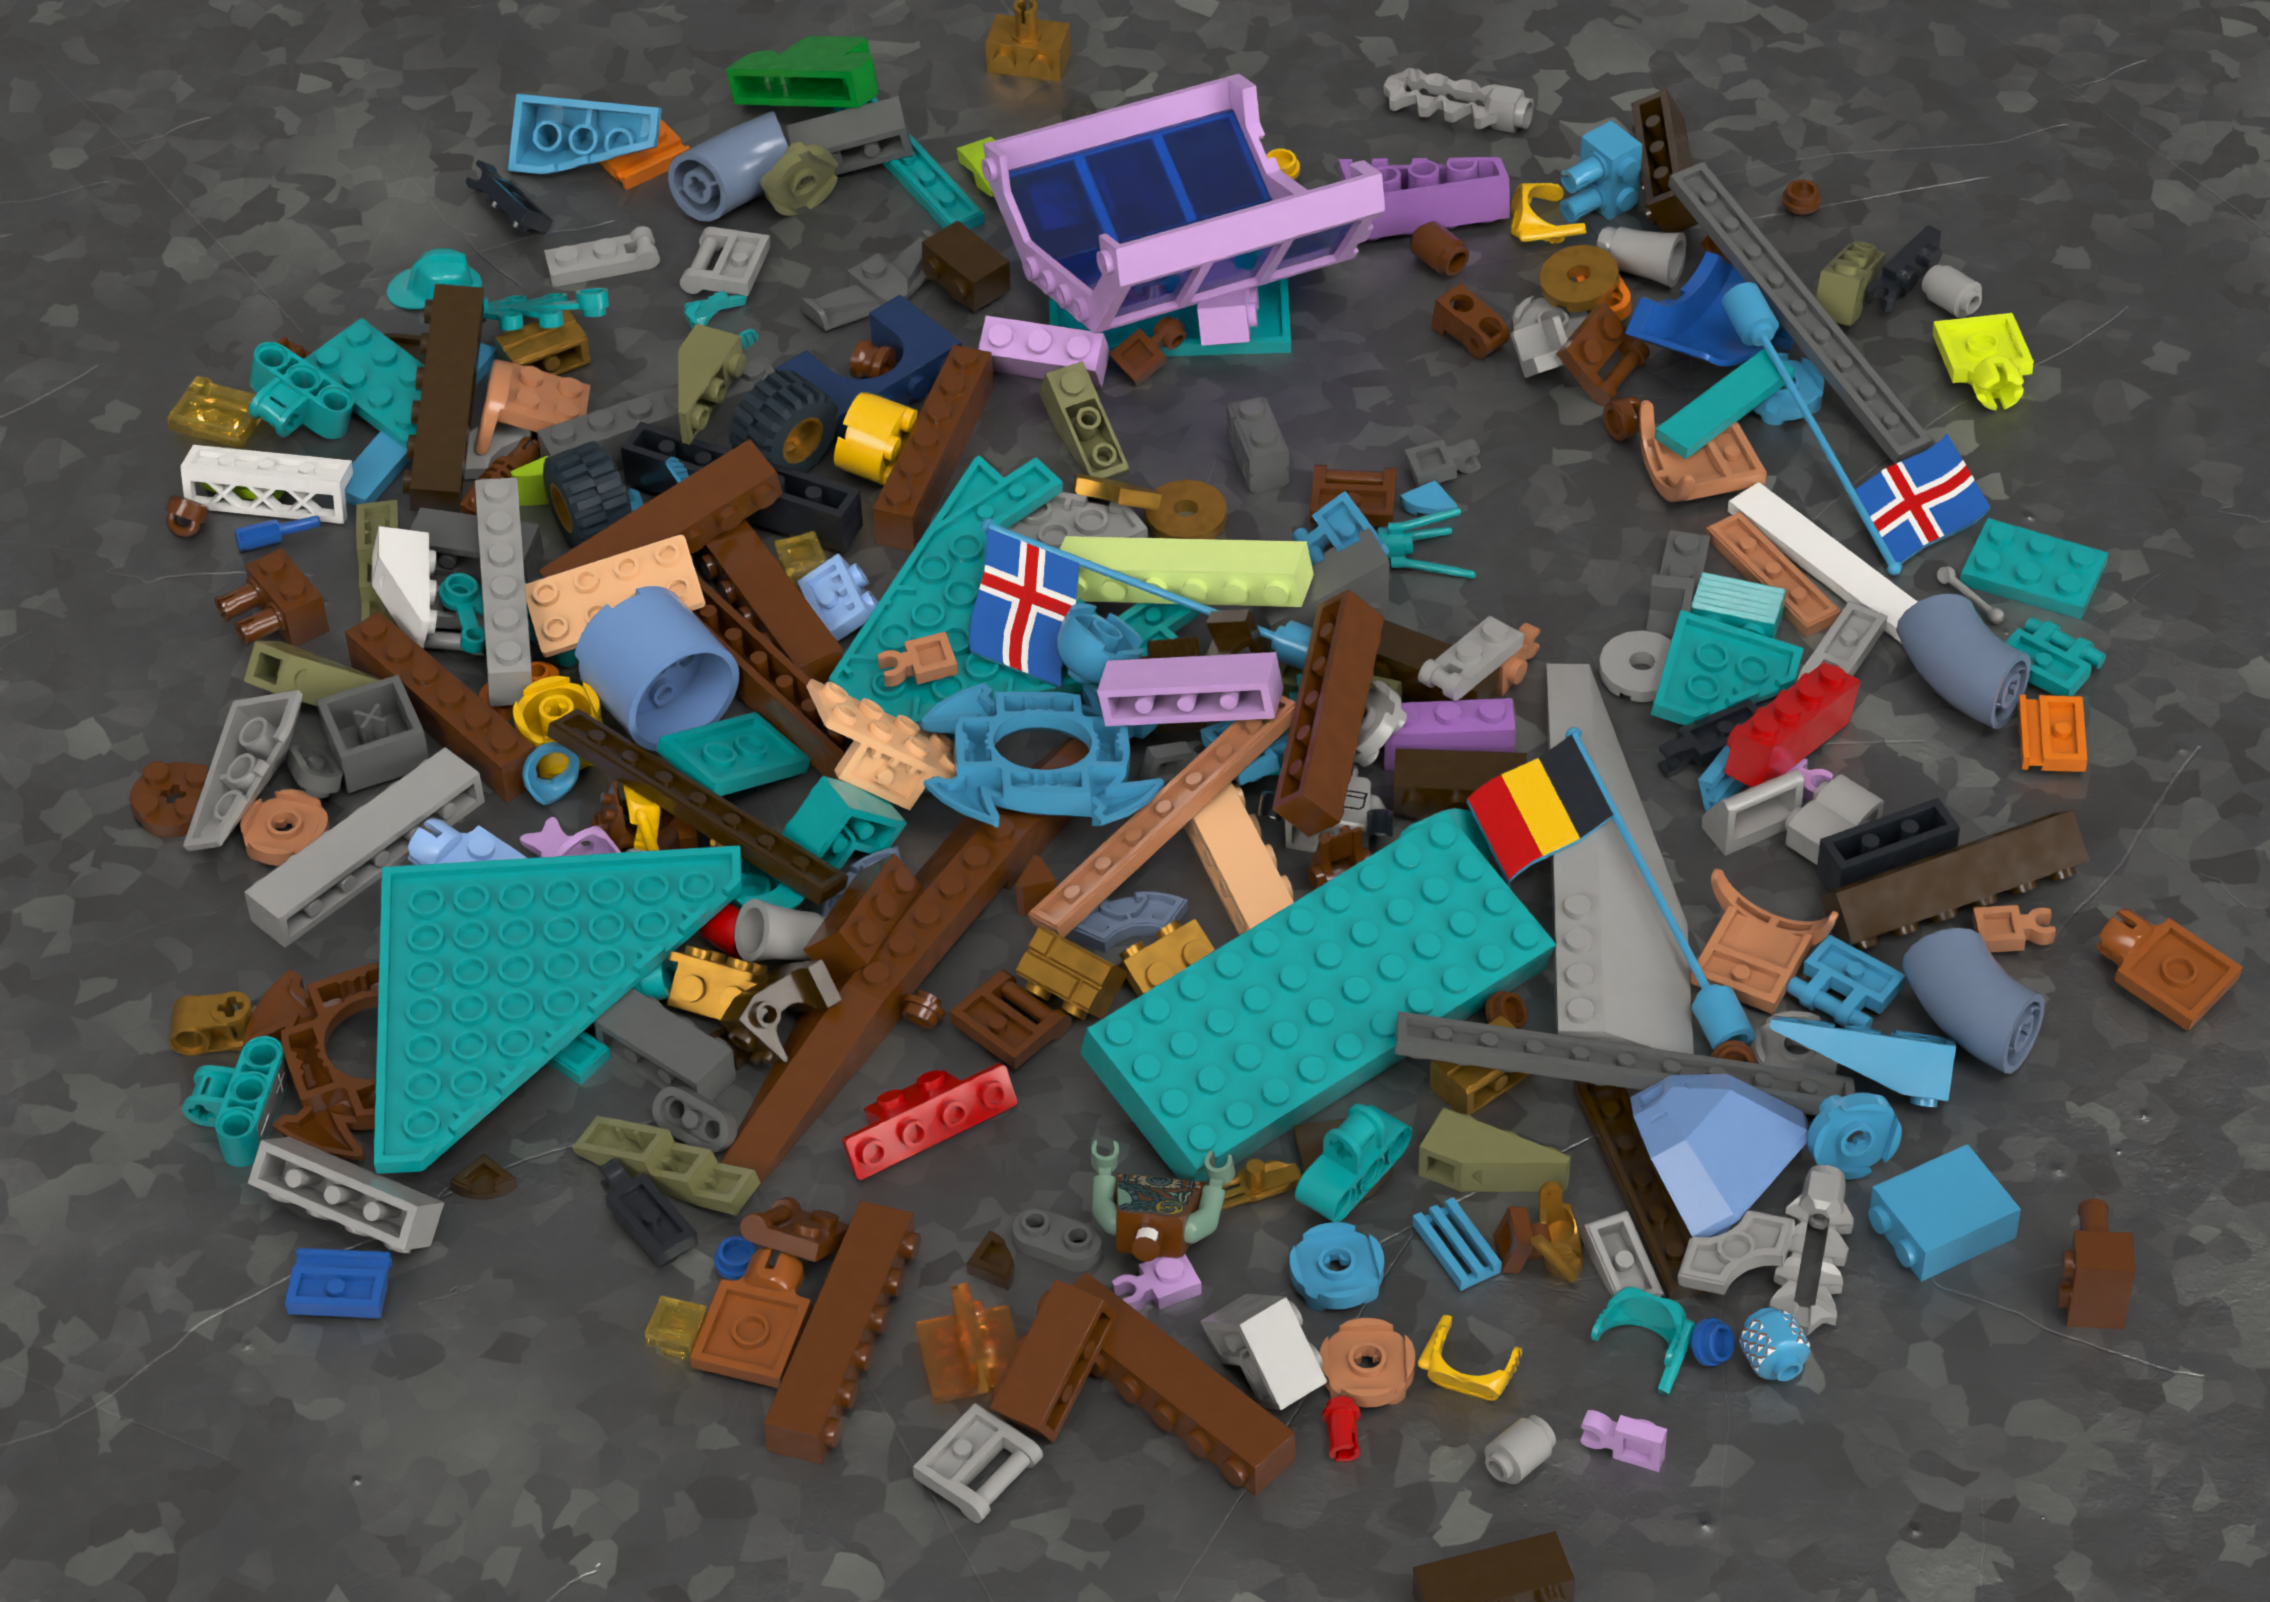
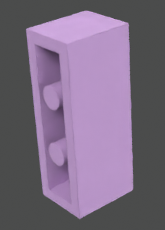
(1038, 348)

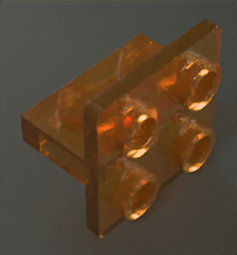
(967, 1349)

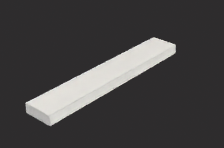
(1821, 554)

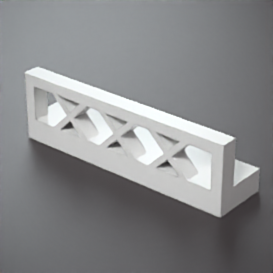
(263, 475)

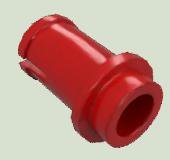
(1342, 1418)

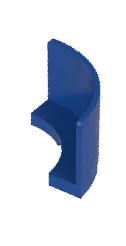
(1696, 320)

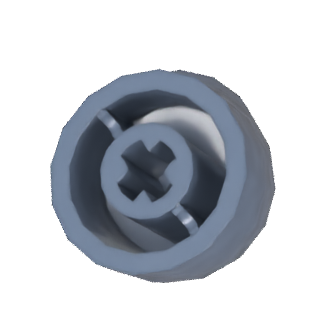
(726, 168)
(1964, 658)
(1974, 997)

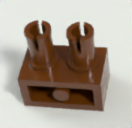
(283, 595)
(2096, 1271)

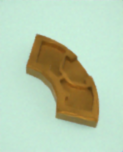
(1117, 491)

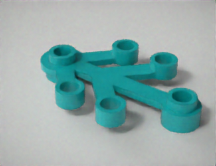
(546, 308)
(464, 595)

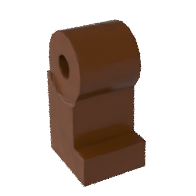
(1469, 321)

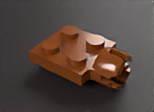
(2167, 966)
(755, 1321)

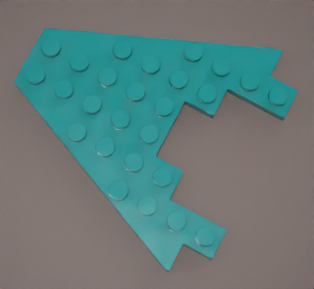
(940, 590)

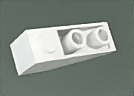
(403, 580)

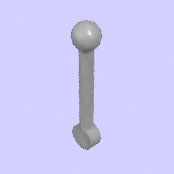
(1948, 575)

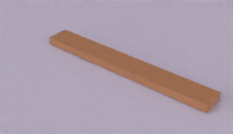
(1159, 820)

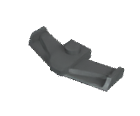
(872, 284)

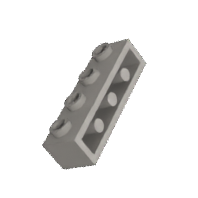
(345, 1194)

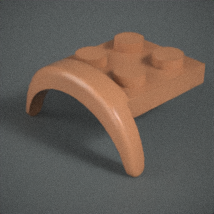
(528, 400)
(1717, 468)
(1755, 948)

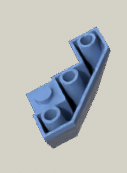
(1716, 1144)

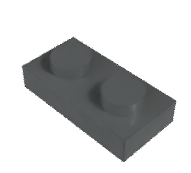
(1685, 555)

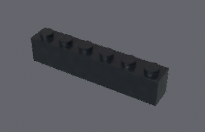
(804, 507)

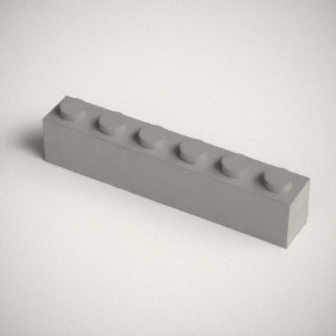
(503, 590)
(355, 850)

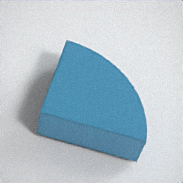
(1427, 499)

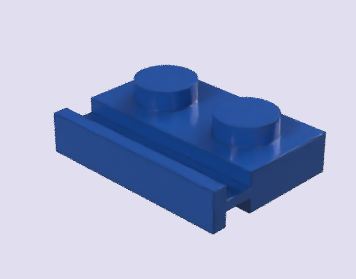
(338, 1283)

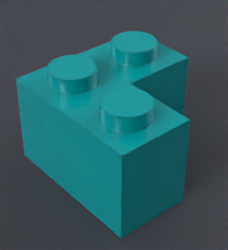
(843, 819)

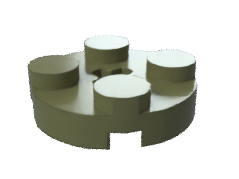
(800, 161)

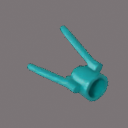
(1400, 537)

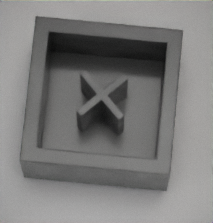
(373, 732)

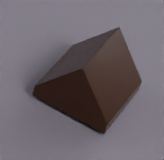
(1033, 885)

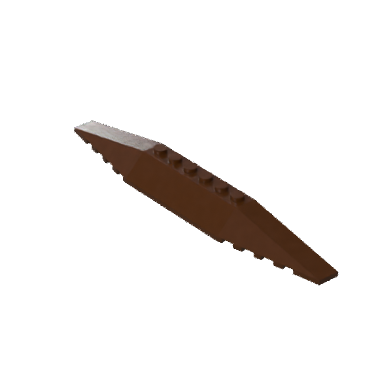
(837, 1040)

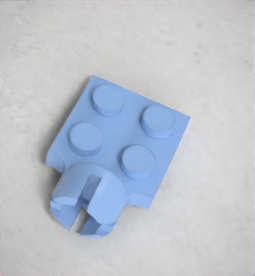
(451, 846)

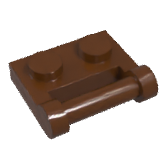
(1593, 345)
(1370, 491)
(1001, 1027)
(802, 1232)

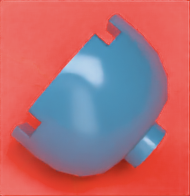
(1090, 641)

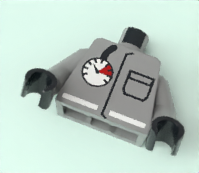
(1360, 810)

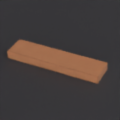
(1765, 564)

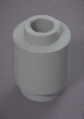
(1952, 290)
(1519, 1449)

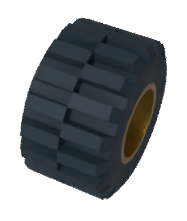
(786, 420)
(584, 491)

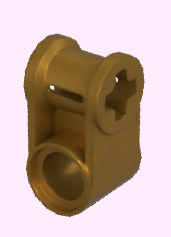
(209, 1022)

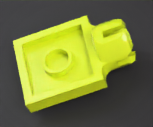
(1986, 355)

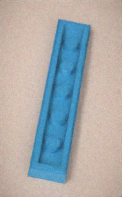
(387, 458)

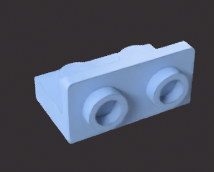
(839, 595)

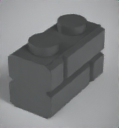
(1258, 444)

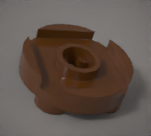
(160, 783)

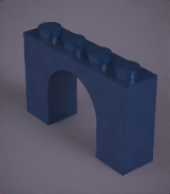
(920, 354)

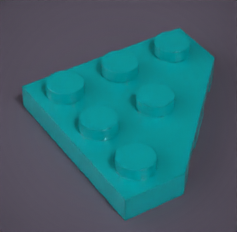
(1719, 667)

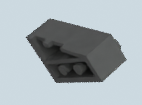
(1358, 568)

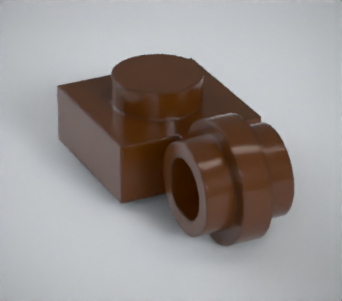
(1141, 355)

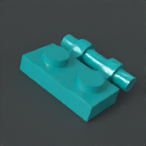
(2057, 659)

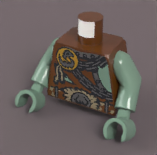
(1156, 1213)

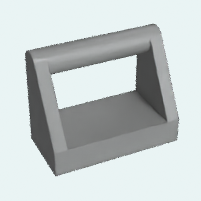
(1754, 812)

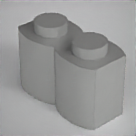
(1833, 809)

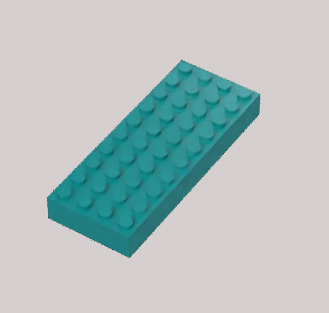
(1314, 998)

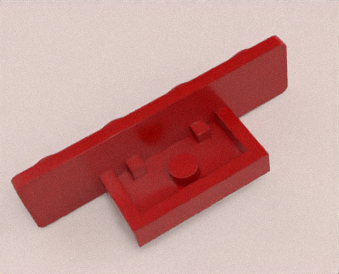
(924, 1115)

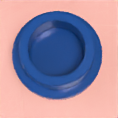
(733, 1257)
(1712, 1342)

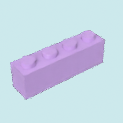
(1190, 689)

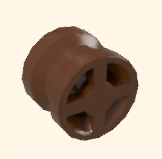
(871, 361)

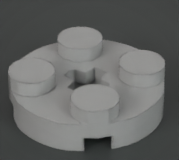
(1379, 721)

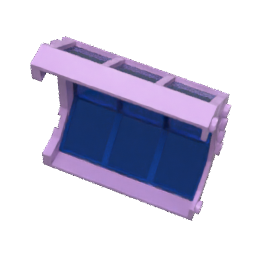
(1168, 206)

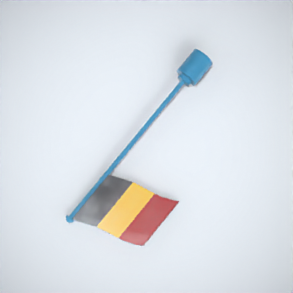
(1558, 805)

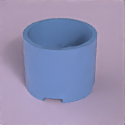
(656, 666)

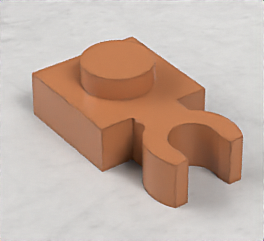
(924, 658)
(1514, 668)
(2008, 930)

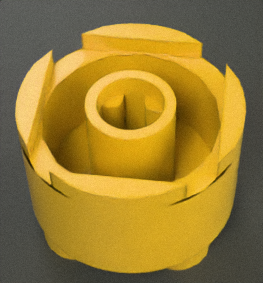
(873, 436)
(546, 702)

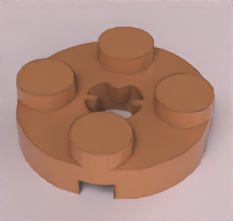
(289, 807)
(1374, 1385)

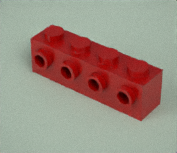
(1791, 725)

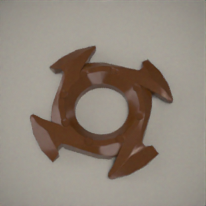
(305, 1023)

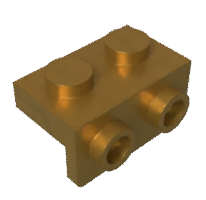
(1170, 954)

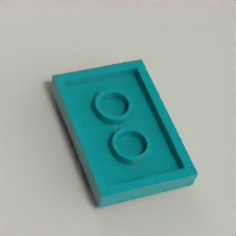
(2034, 568)
(733, 754)

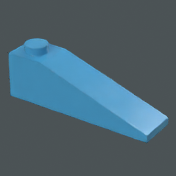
(572, 133)
(1903, 1061)

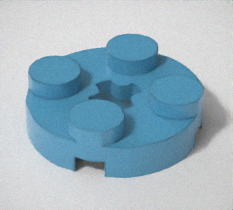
(1782, 405)
(1846, 1115)
(1336, 1289)

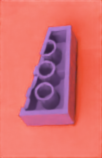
(1448, 193)

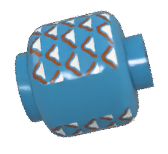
(1774, 1344)

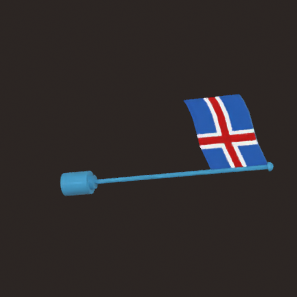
(1902, 504)
(1034, 585)

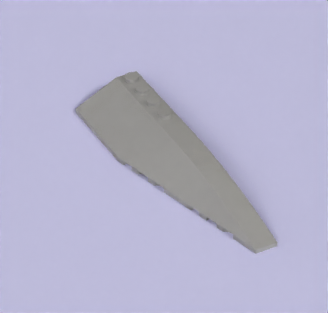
(1613, 953)

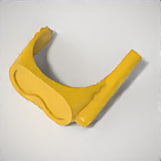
(1528, 225)
(645, 815)
(1484, 1387)

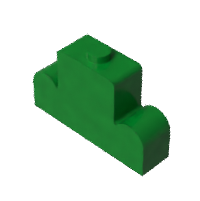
(809, 73)

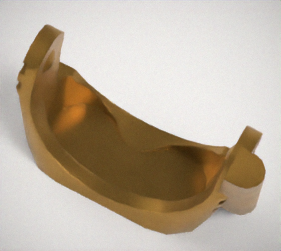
(1564, 1253)

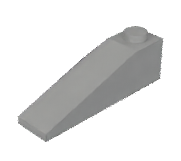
(245, 760)

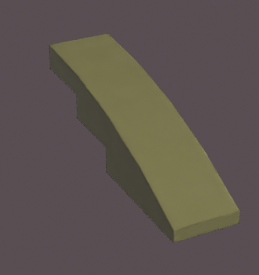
(368, 519)
(673, 1167)

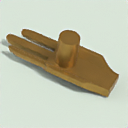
(1261, 1181)

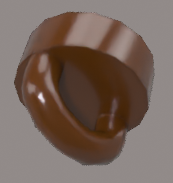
(1622, 417)
(188, 509)

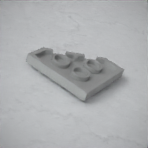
(1075, 516)

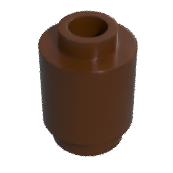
(1439, 249)

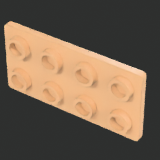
(569, 600)
(887, 752)

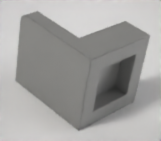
(1538, 345)

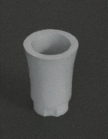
(1646, 253)
(774, 931)

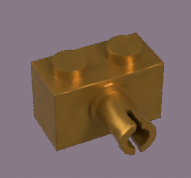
(1027, 44)

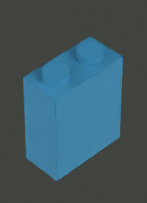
(1943, 1212)

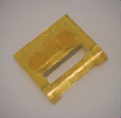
(214, 413)

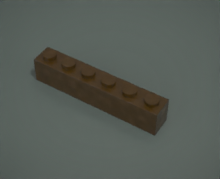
(446, 398)
(1956, 878)

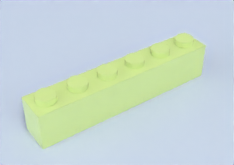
(1196, 569)

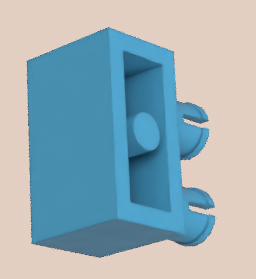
(1606, 174)

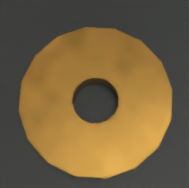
(1579, 261)
(1190, 496)

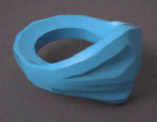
(550, 790)

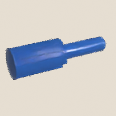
(270, 532)

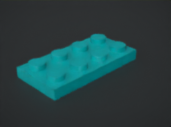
(376, 375)

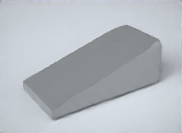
(1619, 1254)

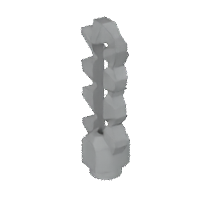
(1504, 107)
(1821, 1208)

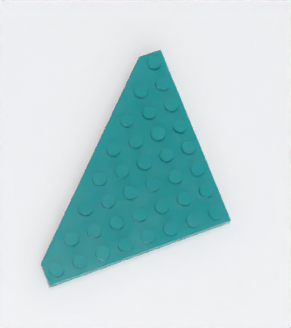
(507, 966)

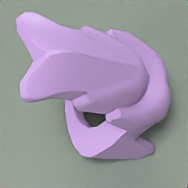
(554, 842)

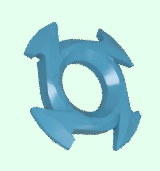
(984, 778)

